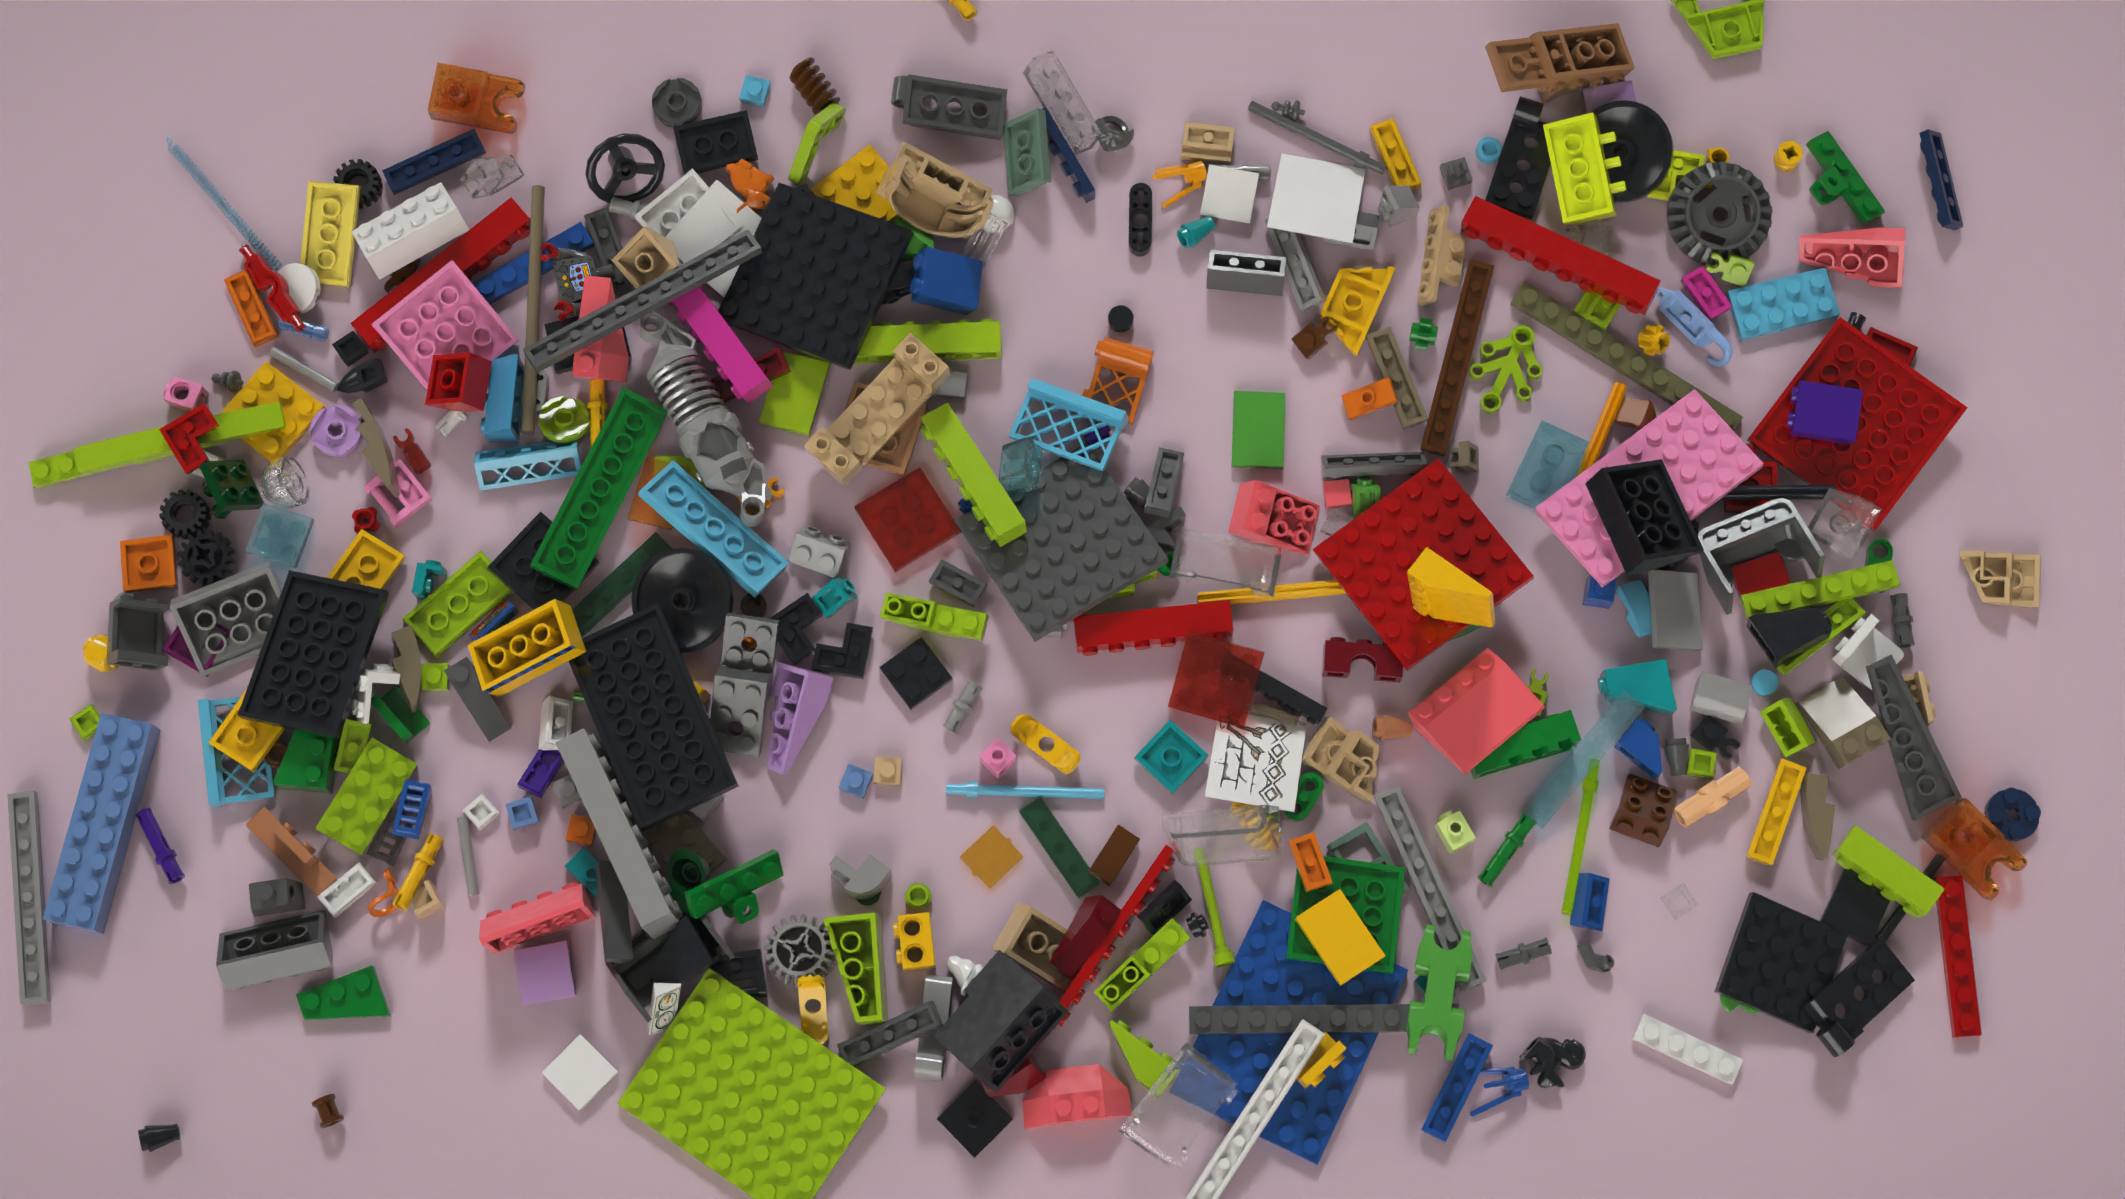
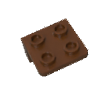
(1644, 810)

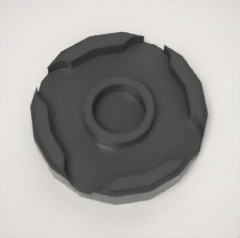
(676, 102)

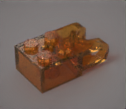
(480, 100)
(1979, 851)

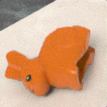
(751, 184)

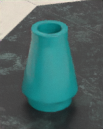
(1193, 232)

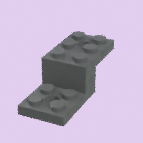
(744, 682)

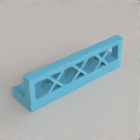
(522, 455)

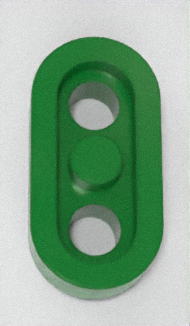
(1305, 798)

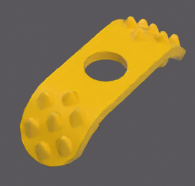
(1031, 732)
(813, 1022)

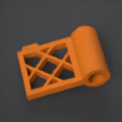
(1123, 359)

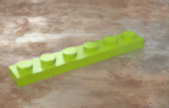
(1822, 590)

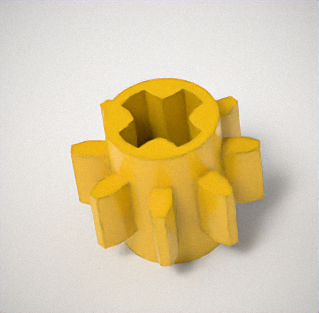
(1653, 339)

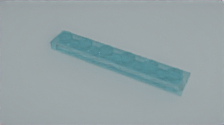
(1583, 758)

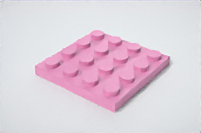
(442, 319)

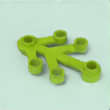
(1508, 365)

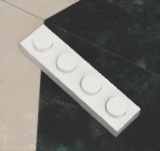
(1687, 1049)

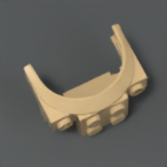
(931, 194)

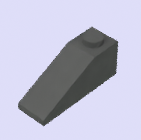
(479, 703)

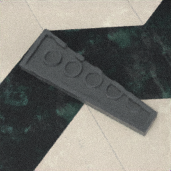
(1916, 756)

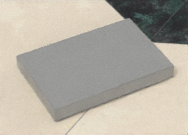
(1675, 610)

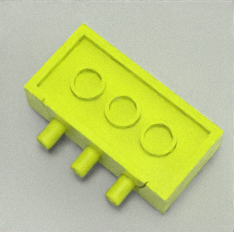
(1582, 169)

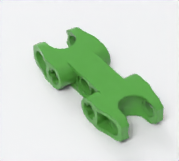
(1436, 1012)

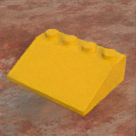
(1448, 592)

